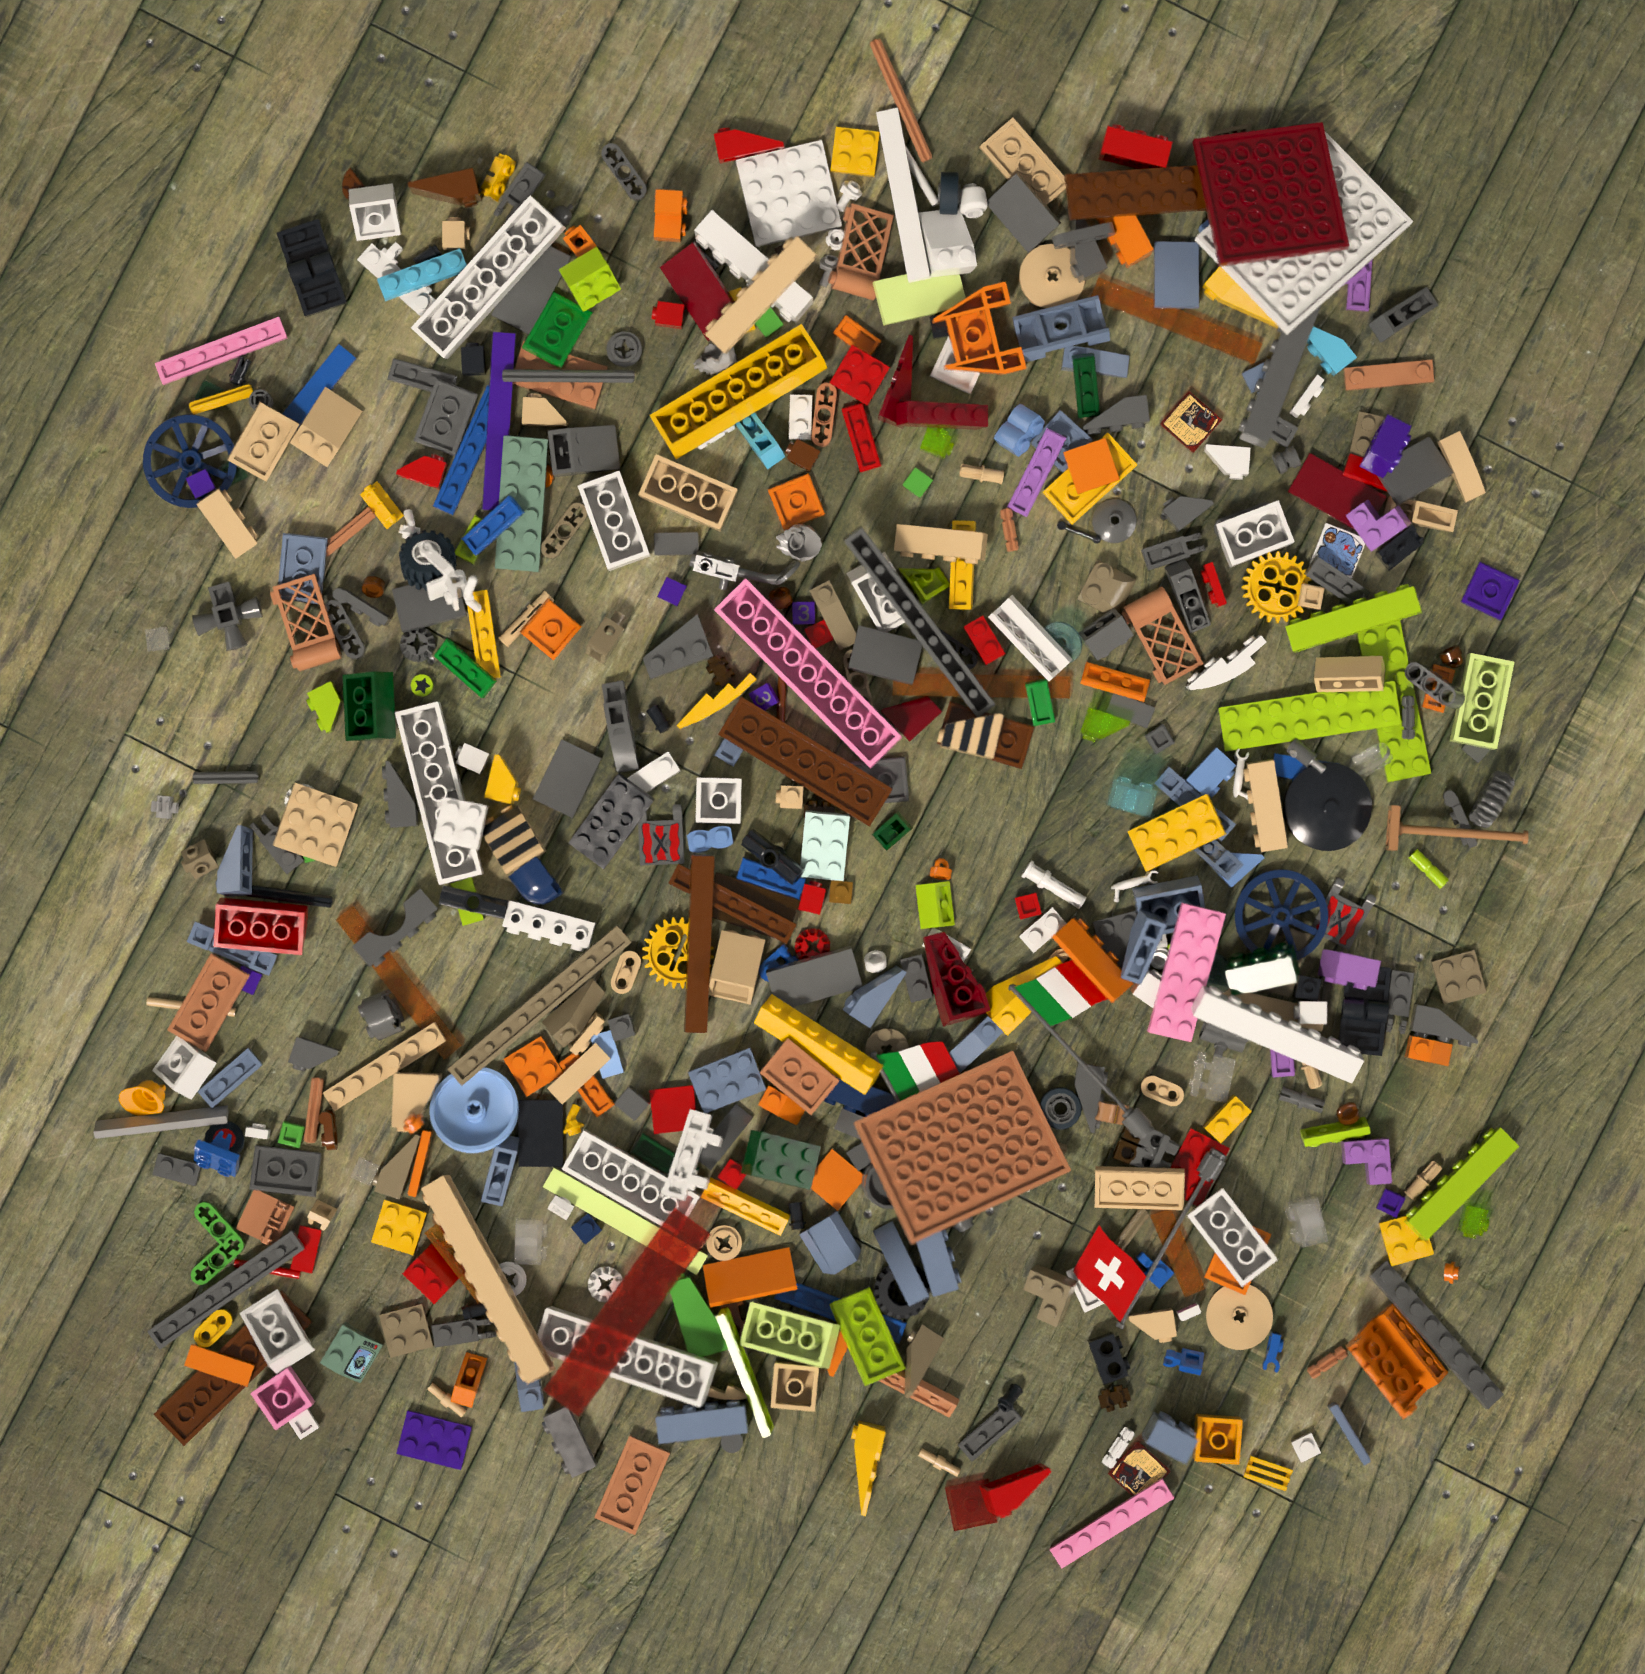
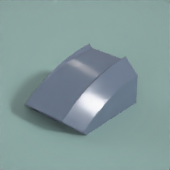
(831, 1244)

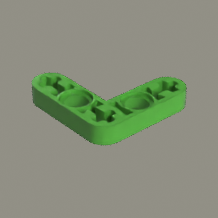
(223, 1240)

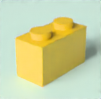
(1227, 1119)

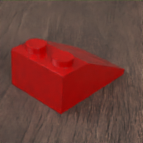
(1011, 1491)

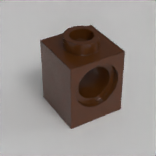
(802, 455)

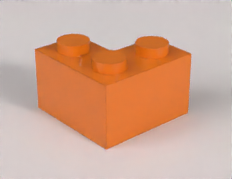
(669, 212)

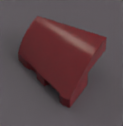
(912, 716)

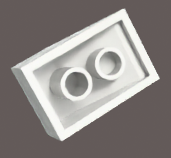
(947, 244)
(876, 603)
(277, 1332)

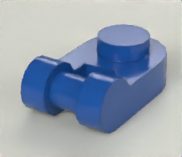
(771, 961)

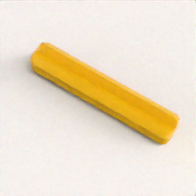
(220, 399)

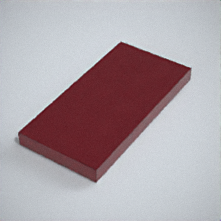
(697, 286)
(1330, 491)

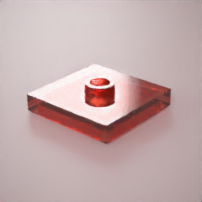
(968, 1505)

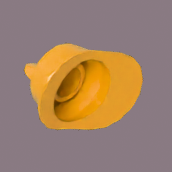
(144, 1098)

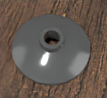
(1102, 521)

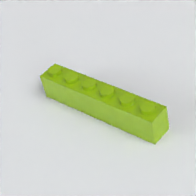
(1353, 619)
(1461, 1183)

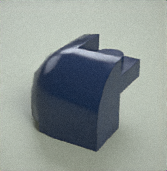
(536, 883)

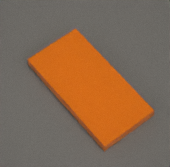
(749, 1277)

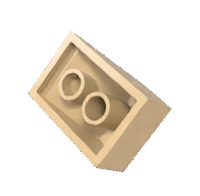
(325, 427)

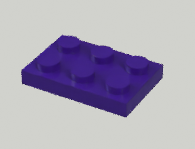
(434, 1439)

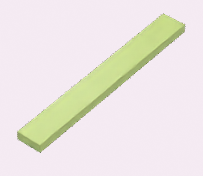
(608, 1211)

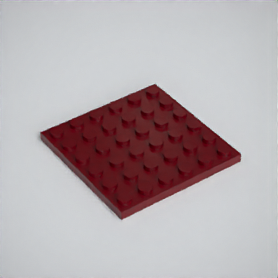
(1270, 194)

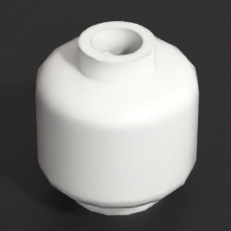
(972, 201)

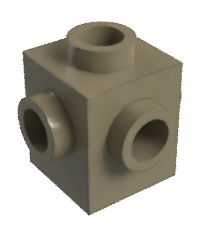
(199, 859)

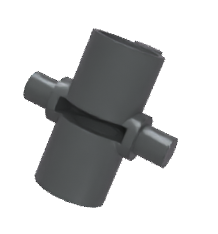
(1221, 1039)

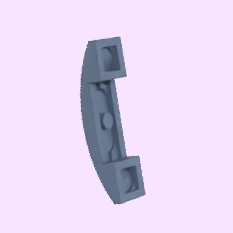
(1182, 793)
(1219, 859)
(203, 937)
(900, 1263)

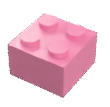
(282, 1397)

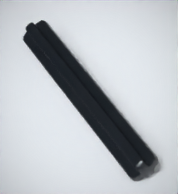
(291, 896)

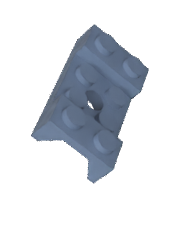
(1038, 333)

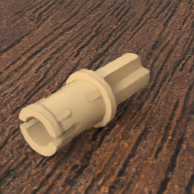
(981, 473)
(1312, 1076)
(1423, 1180)

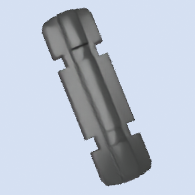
(1408, 717)

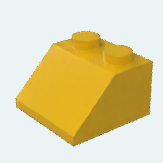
(502, 783)

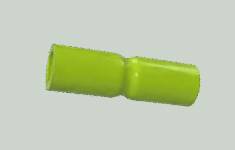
(1430, 870)

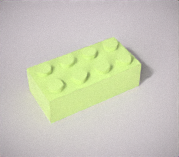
(1486, 692)
(789, 1335)

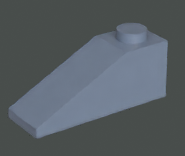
(1106, 362)
(235, 870)
(1142, 945)
(871, 998)
(975, 1043)
(500, 1171)
(529, 1394)

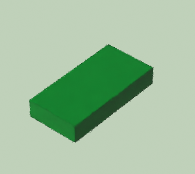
(1040, 702)

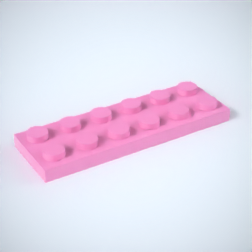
(1185, 971)

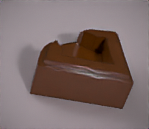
(350, 181)

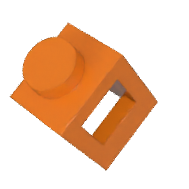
(573, 235)

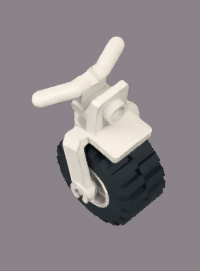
(431, 564)

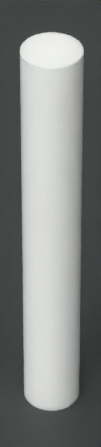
(921, 179)

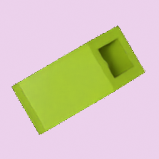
(327, 704)

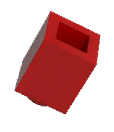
(668, 314)
(812, 897)
(732, 1174)

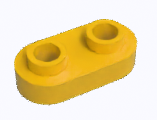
(214, 1328)

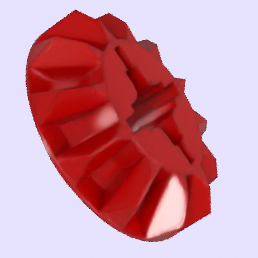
(812, 935)

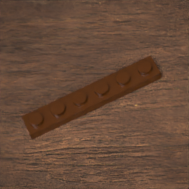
(739, 907)

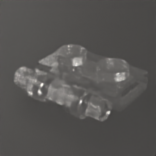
(1219, 1077)

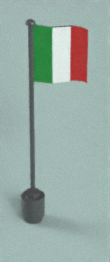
(1060, 997)
(915, 1071)

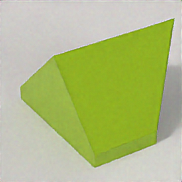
(925, 582)

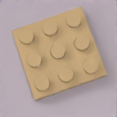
(315, 824)

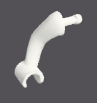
(1239, 775)
(1132, 883)

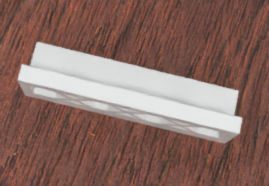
(1031, 636)

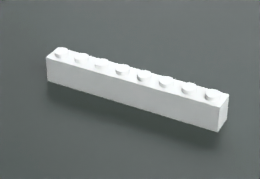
(1277, 1034)

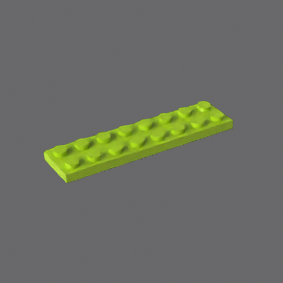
(1308, 717)
(1409, 755)

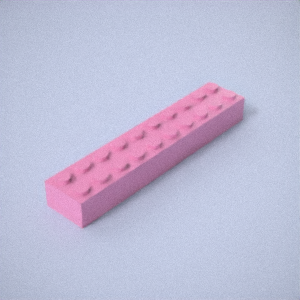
(808, 673)

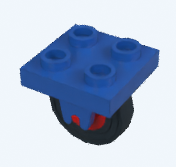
(220, 1149)

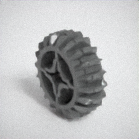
(1491, 799)

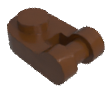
(329, 1137)

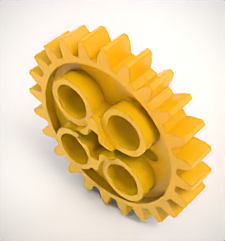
(1272, 607)
(659, 945)

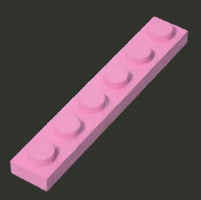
(221, 350)
(1111, 1523)

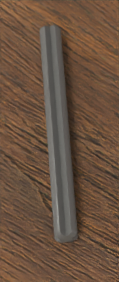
(598, 376)

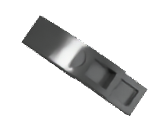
(619, 726)

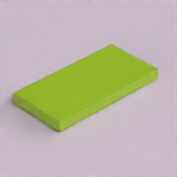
(867, 1336)

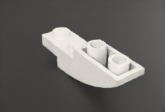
(1219, 671)

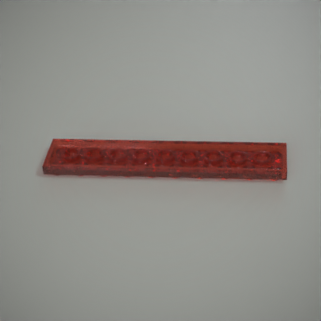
(627, 1312)

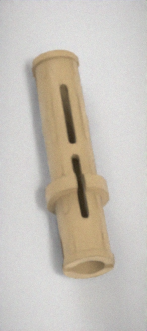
(507, 638)

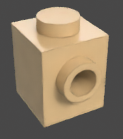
(454, 234)
(790, 797)

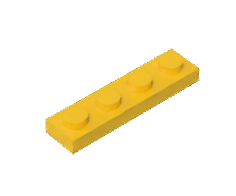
(961, 575)
(483, 635)
(745, 1206)

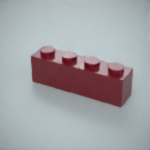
(941, 415)

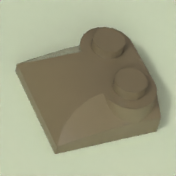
(1106, 588)

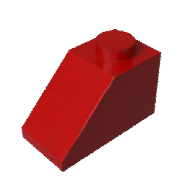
(425, 471)

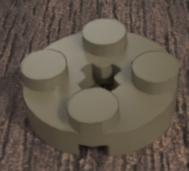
(884, 1037)

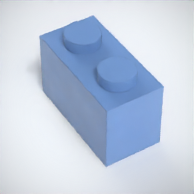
(1210, 773)

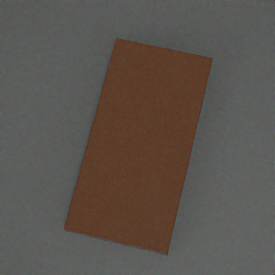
(1012, 738)

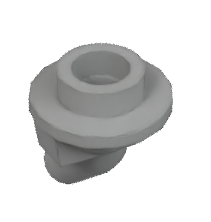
(828, 264)

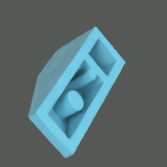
(760, 440)

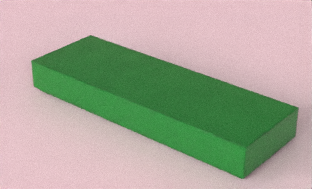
(465, 668)

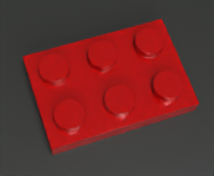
(1189, 1157)

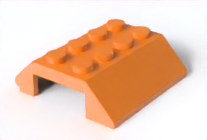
(1396, 1359)

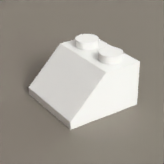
(374, 212)
(184, 1067)

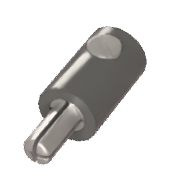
(1305, 755)

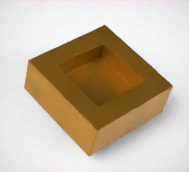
(840, 892)

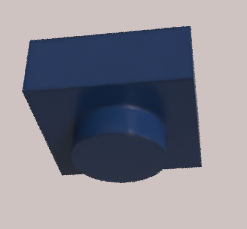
(586, 1228)

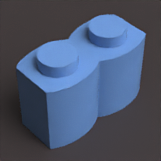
(1019, 430)
(703, 840)

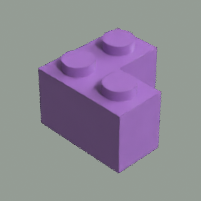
(1376, 529)
(1343, 967)
(1374, 1154)

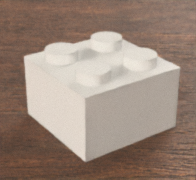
(718, 800)
(460, 823)

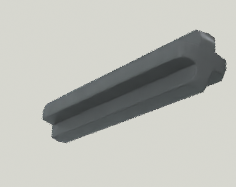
(225, 777)

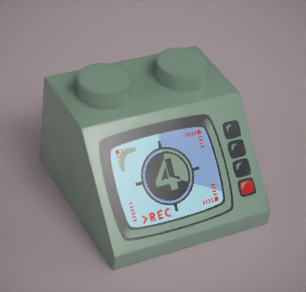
(351, 1353)

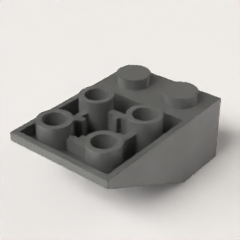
(583, 450)

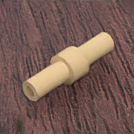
(446, 1400)
(939, 1462)

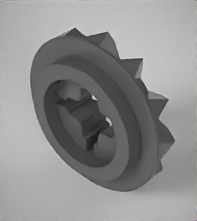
(616, 342)
(424, 651)

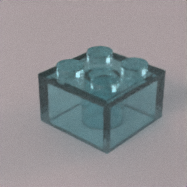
(1131, 797)

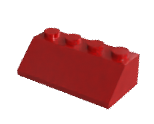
(260, 926)

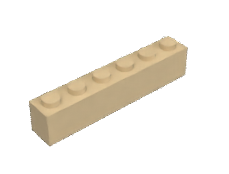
(761, 294)

